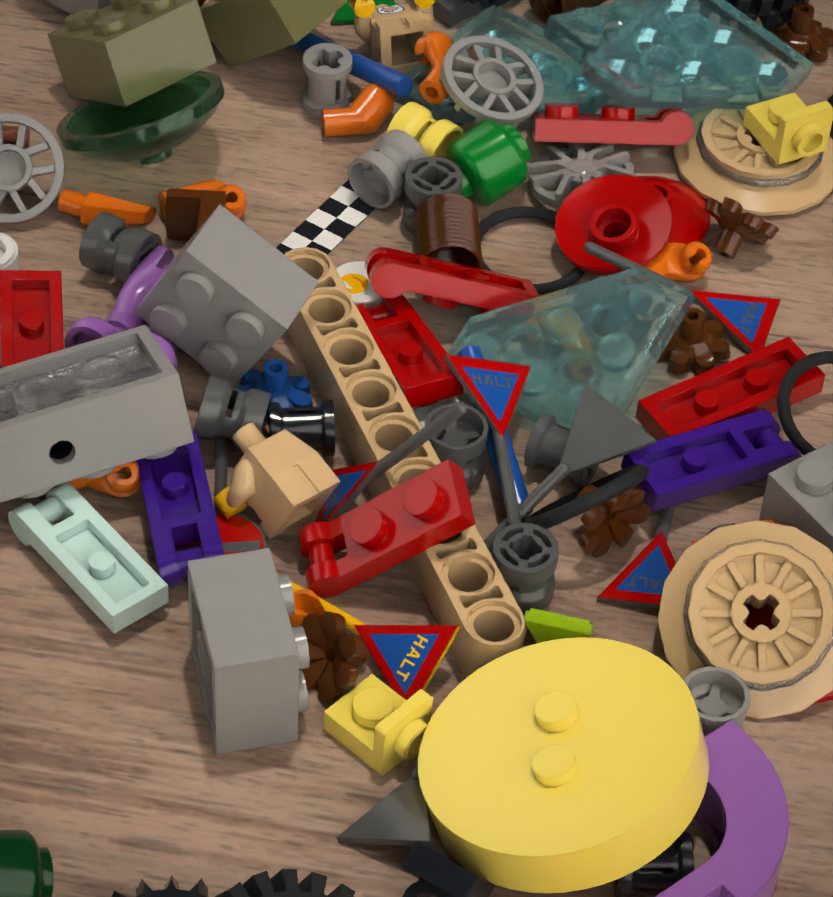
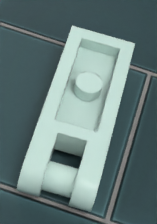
(90, 557)

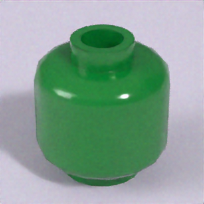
(491, 161)

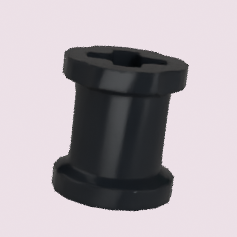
(310, 424)
(662, 871)

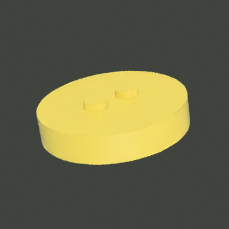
(564, 765)

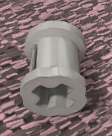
(327, 79)

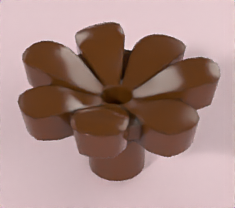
(804, 33)
(737, 226)
(695, 343)
(611, 521)
(332, 655)

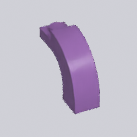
(744, 817)

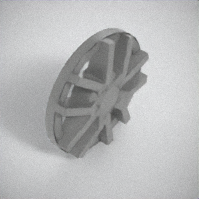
(491, 80)
(18, 168)
(562, 174)

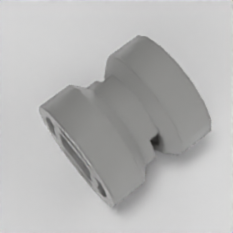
(380, 173)
(718, 697)

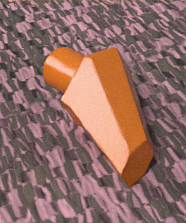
(94, 203)

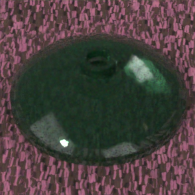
(145, 128)

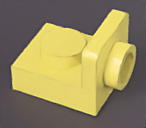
(789, 127)
(379, 723)

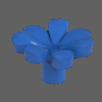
(285, 389)

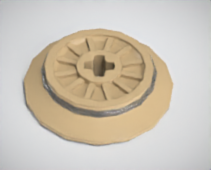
(730, 163)
(706, 613)

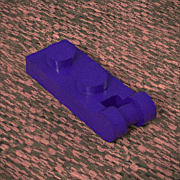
(711, 459)
(179, 510)

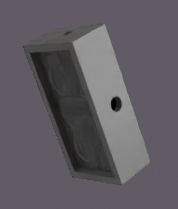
(88, 412)

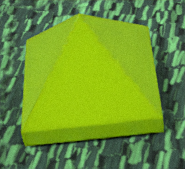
(553, 626)

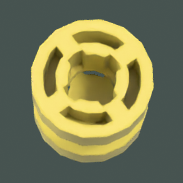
(431, 134)

